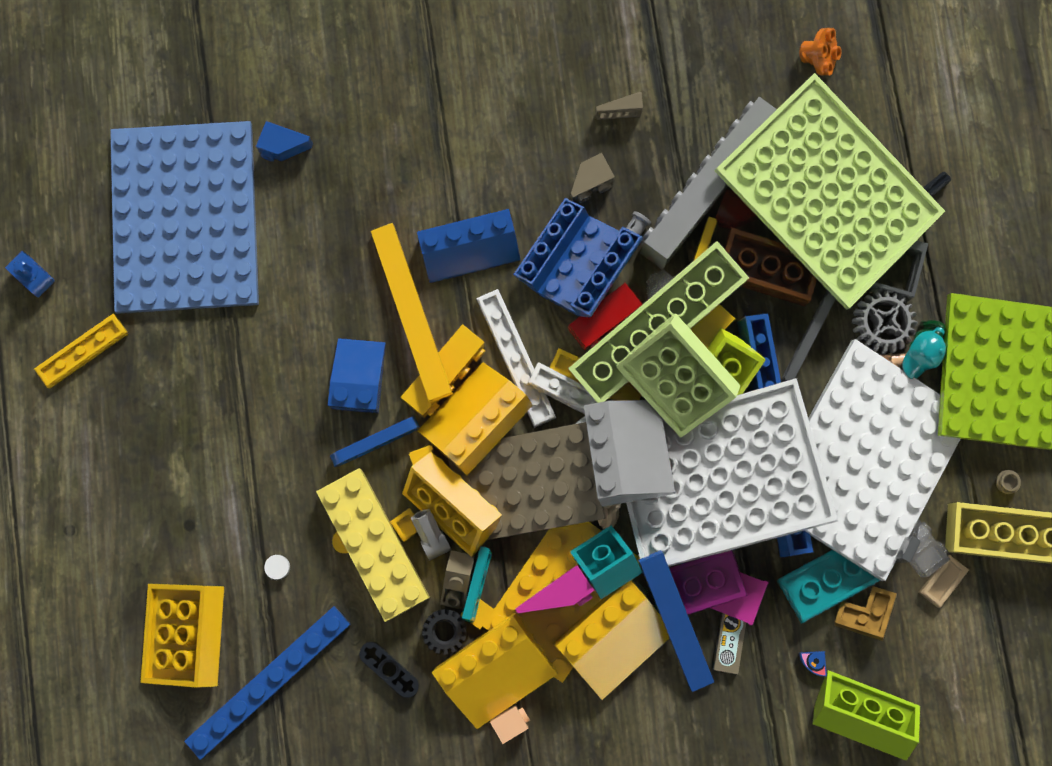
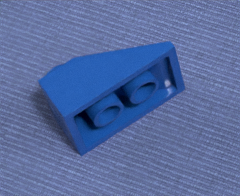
(357, 376)

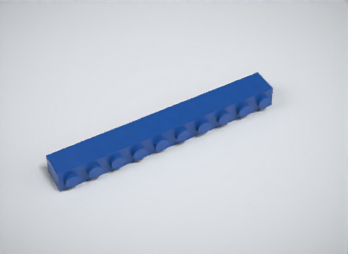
(757, 333)

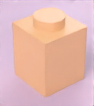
(510, 723)

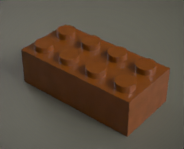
(770, 267)

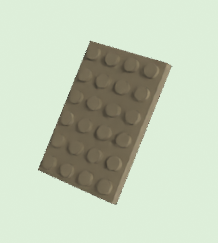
(538, 480)

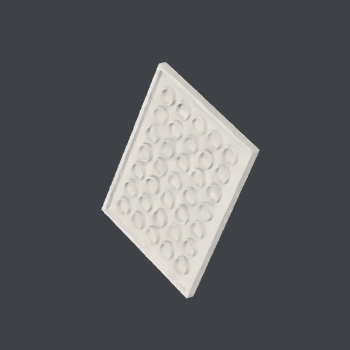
(877, 455)
(737, 480)

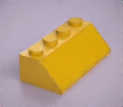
(454, 504)

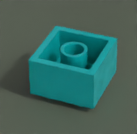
(606, 561)

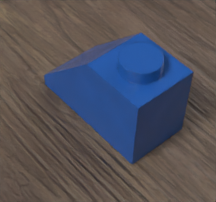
(281, 142)

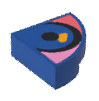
(814, 662)

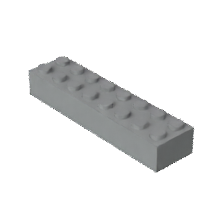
(700, 190)

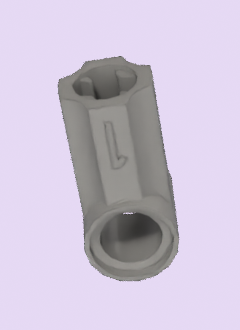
(431, 537)

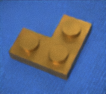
(870, 620)

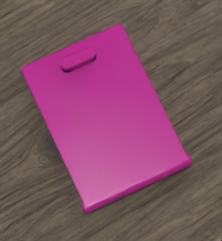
(745, 607)

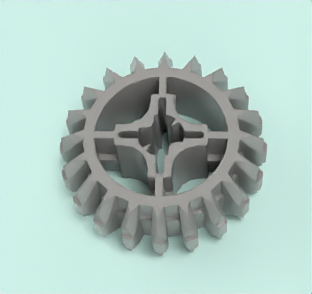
(892, 327)

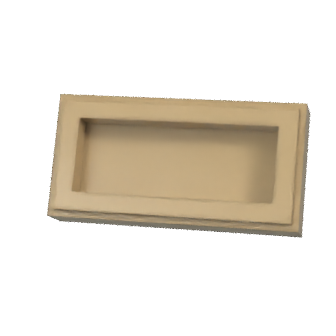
(943, 582)

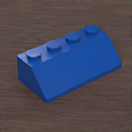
(469, 245)

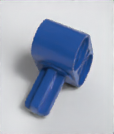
(30, 274)

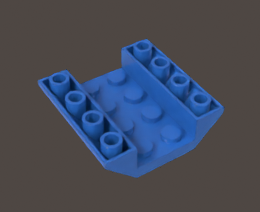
(576, 259)

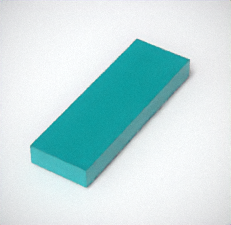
(477, 585)

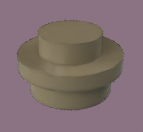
(1008, 482)

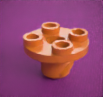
(821, 52)

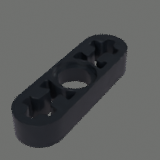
(408, 675)

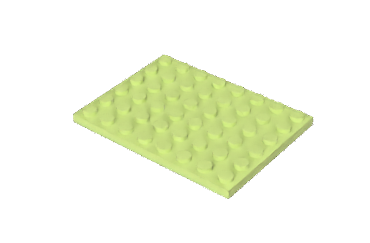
(830, 191)

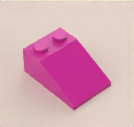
(562, 592)

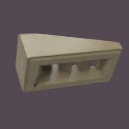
(621, 108)

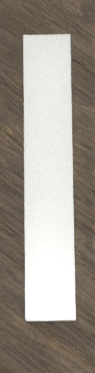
(514, 355)

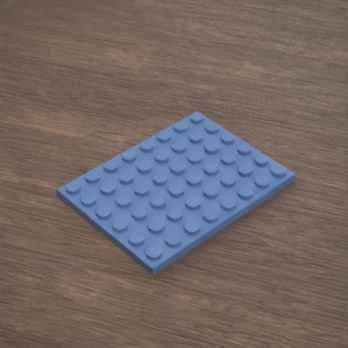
(183, 217)

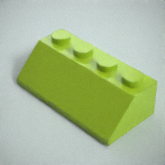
(867, 715)

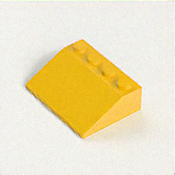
(475, 417)
(182, 635)
(613, 638)
(494, 671)

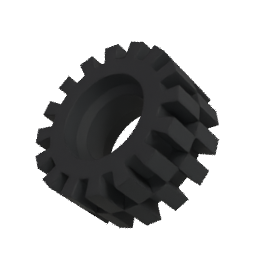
(431, 639)

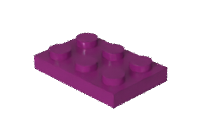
(708, 581)

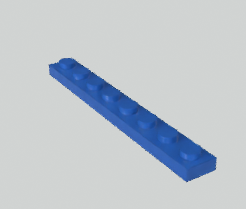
(267, 683)

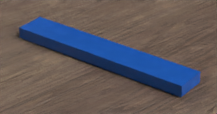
(676, 620)

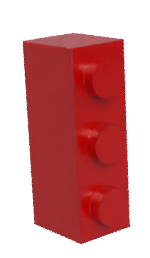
(607, 317)

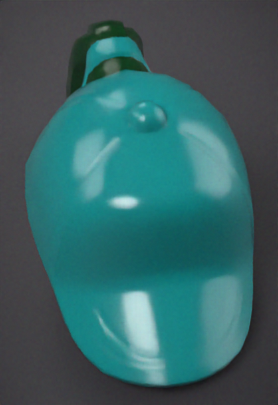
(926, 349)

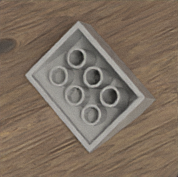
(628, 451)

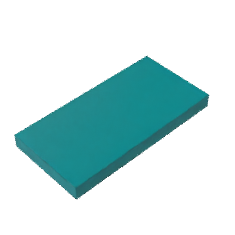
(823, 584)

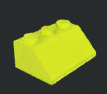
(736, 357)

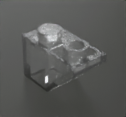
(930, 554)

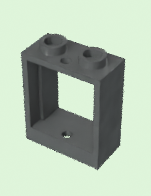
(917, 250)

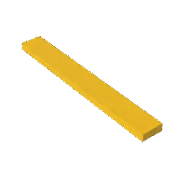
(411, 313)

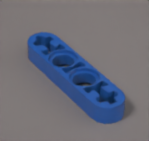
(374, 441)

